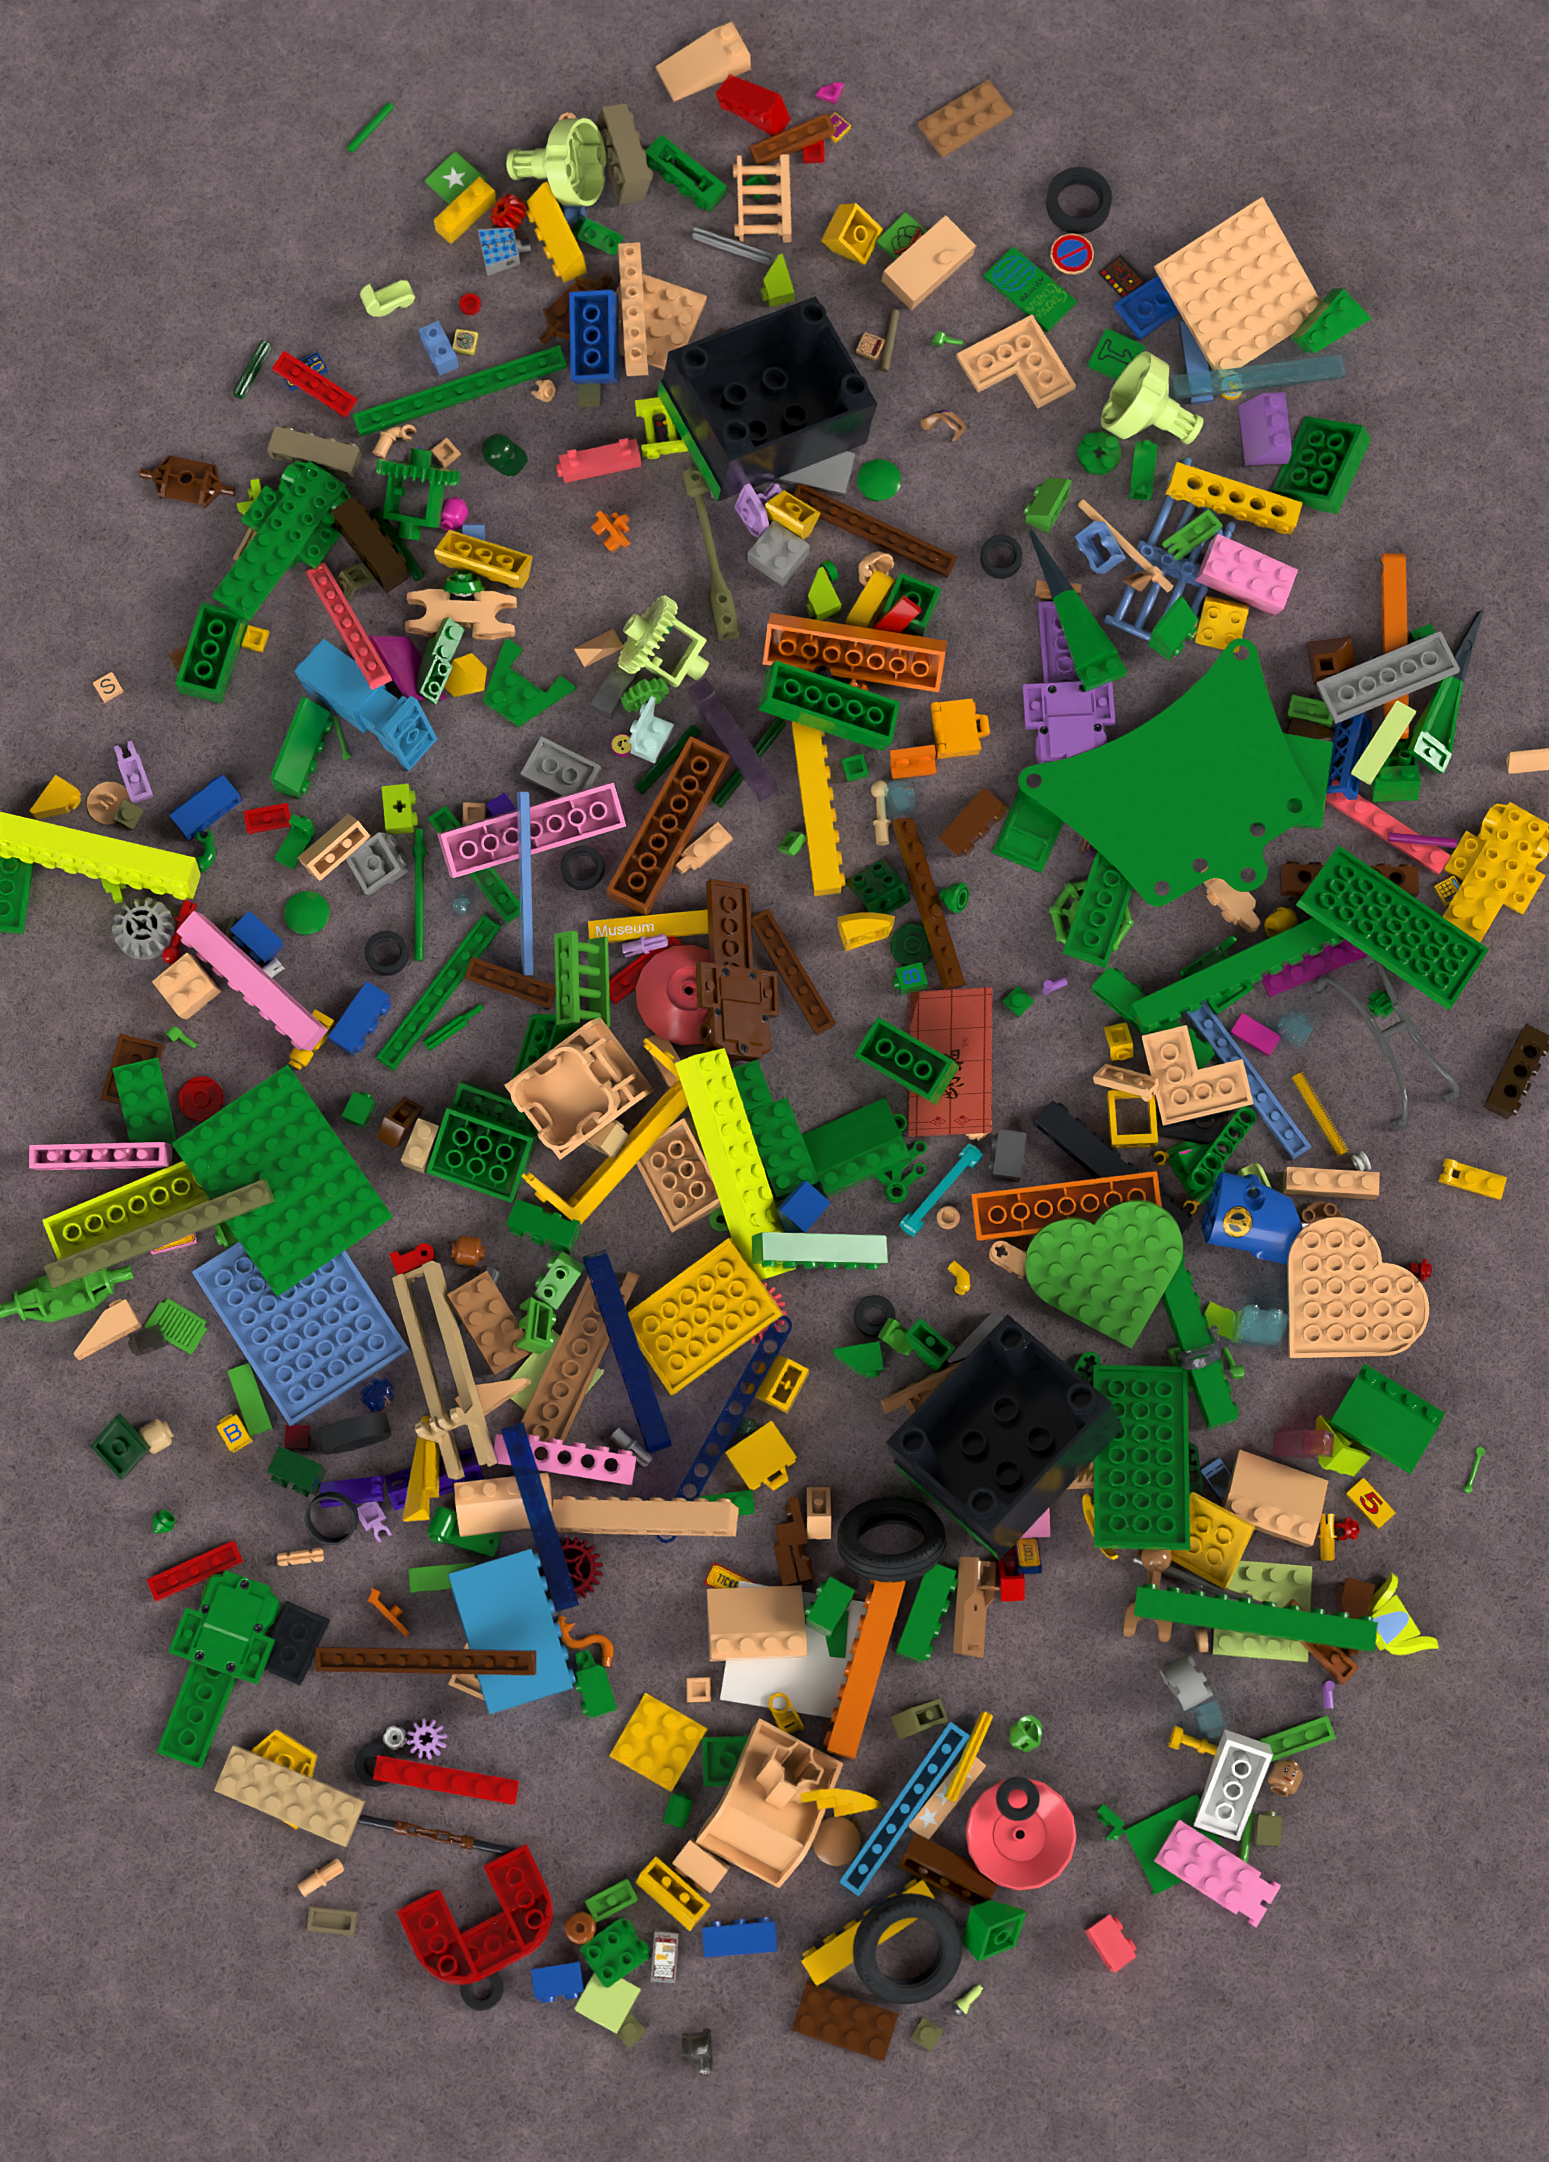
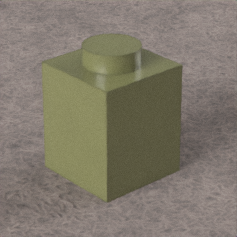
(1268, 1829)

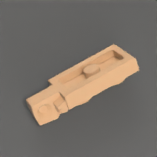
(704, 848)

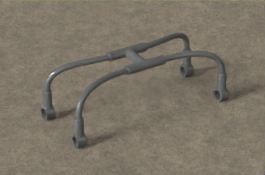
(1381, 1036)

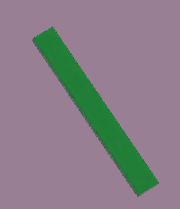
(437, 993)

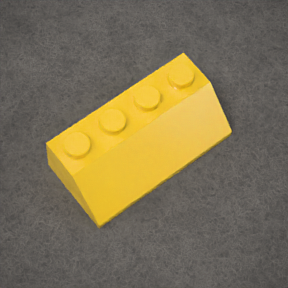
(555, 233)
(484, 559)

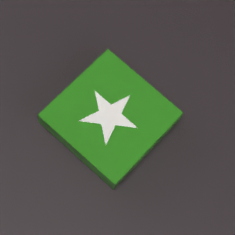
(453, 177)

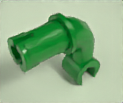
(208, 856)

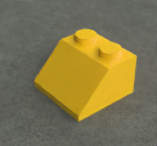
(852, 233)
(792, 514)

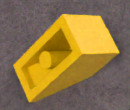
(56, 799)

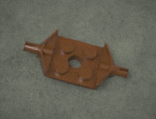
(558, 313)
(200, 490)

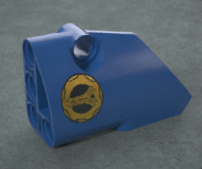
(1250, 1219)

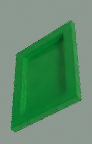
(1028, 833)

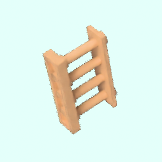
(781, 189)

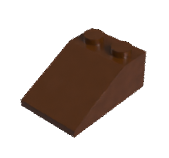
(1355, 1599)

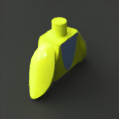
(1395, 1625)

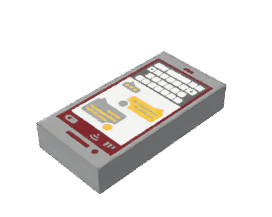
(664, 1957)

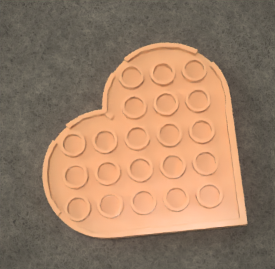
(1348, 1298)

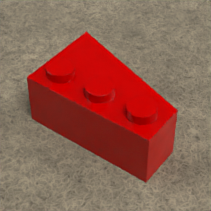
(754, 104)

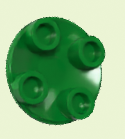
(879, 480)
(306, 913)

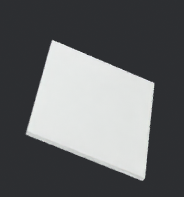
(808, 1681)

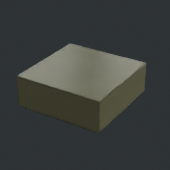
(588, 394)

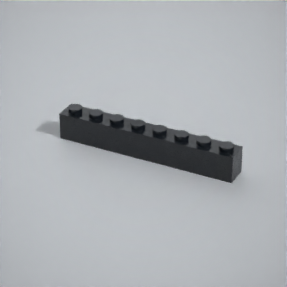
(1094, 1155)

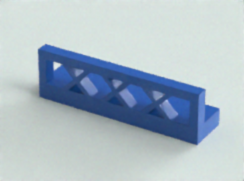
(1358, 741)

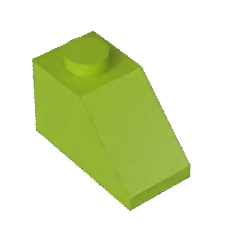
(777, 284)
(822, 597)

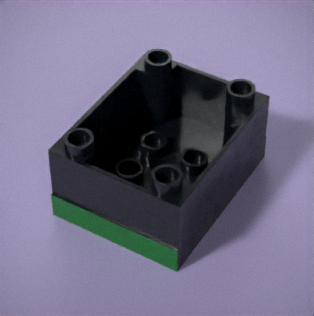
(766, 398)
(1004, 1436)

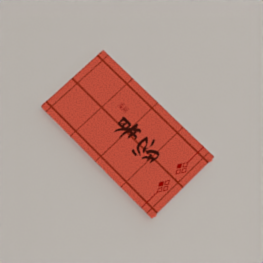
(961, 1029)

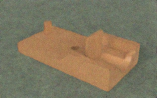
(974, 1594)

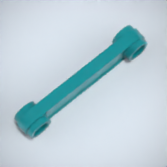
(912, 1222)

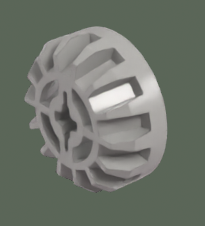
(152, 942)

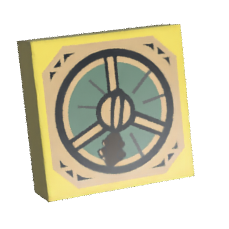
(465, 342)

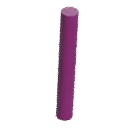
(1424, 840)

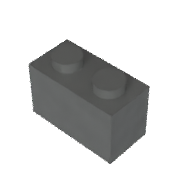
(1008, 1155)

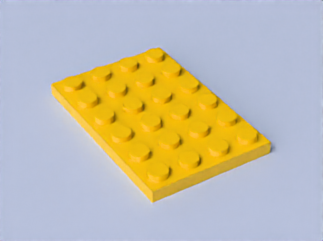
(702, 1316)

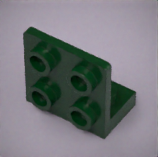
(879, 888)

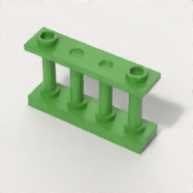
(567, 979)

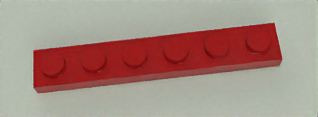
(446, 1780)

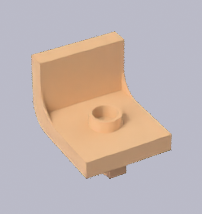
(761, 1813)

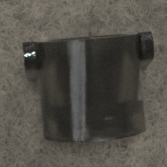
(698, 2050)

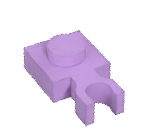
(371, 1517)

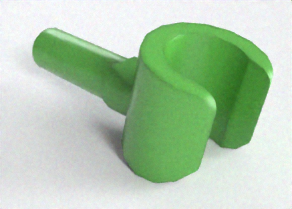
(941, 338)
(174, 1033)
(1238, 1370)

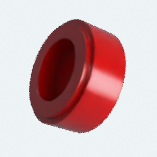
(470, 304)

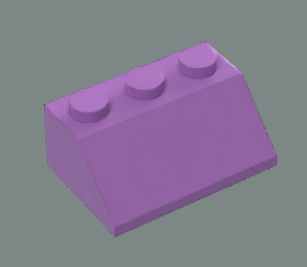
(1265, 430)

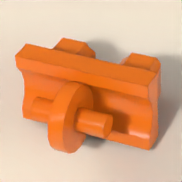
(605, 523)

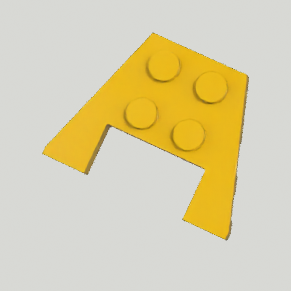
(287, 1752)

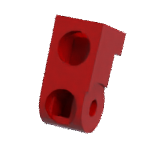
(412, 1260)

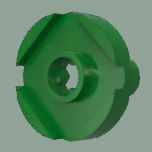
(1107, 444)

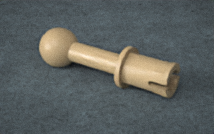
(881, 824)

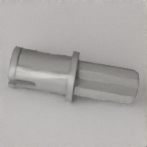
(628, 1444)

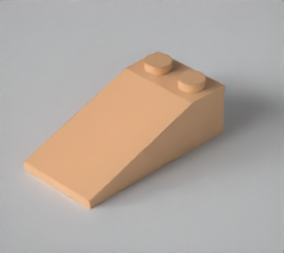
(705, 62)

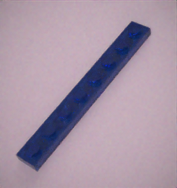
(540, 1517)

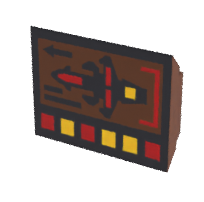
(1121, 276)

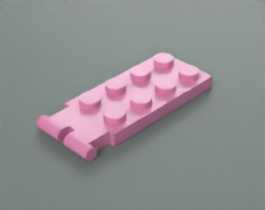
(1215, 1872)

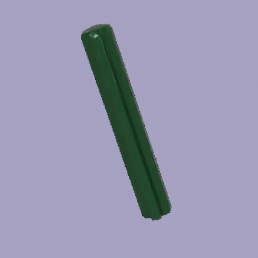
(398, 545)
(665, 761)

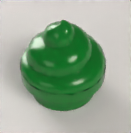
(163, 1521)

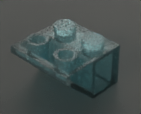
(1259, 1326)

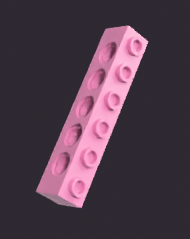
(100, 1156)
(623, 1474)

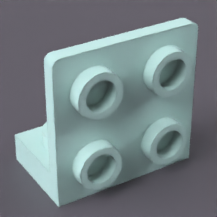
(649, 733)

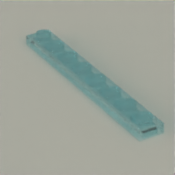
(1258, 377)

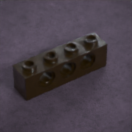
(1530, 1039)

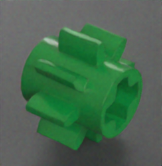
(1380, 1003)

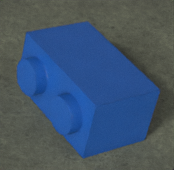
(256, 938)
(557, 1981)

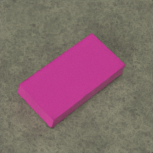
(1255, 1034)

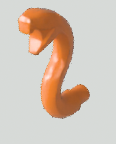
(606, 1645)

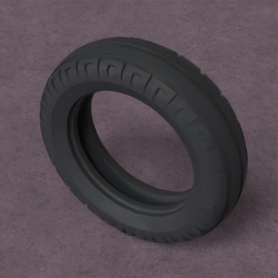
(891, 1566)
(933, 1979)

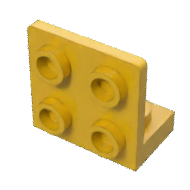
(1221, 622)

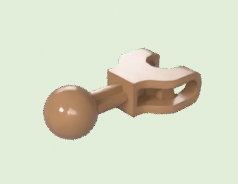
(1155, 1562)

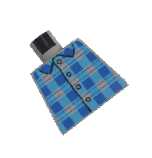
(501, 248)

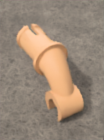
(389, 436)

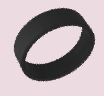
(344, 1500)

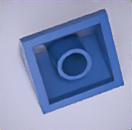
(802, 1208)

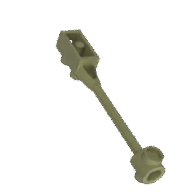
(720, 596)

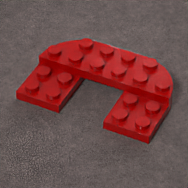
(495, 1942)

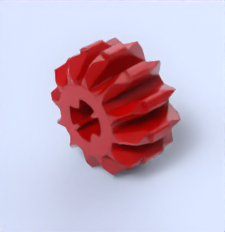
(508, 212)

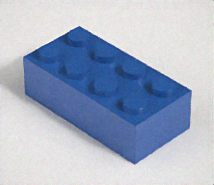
(594, 337)

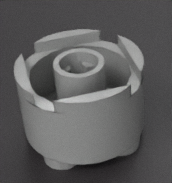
(1186, 1682)

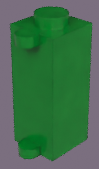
(1143, 470)

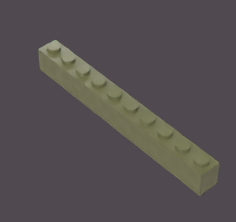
(159, 1234)

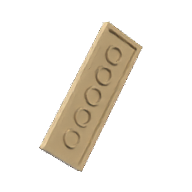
(289, 1795)

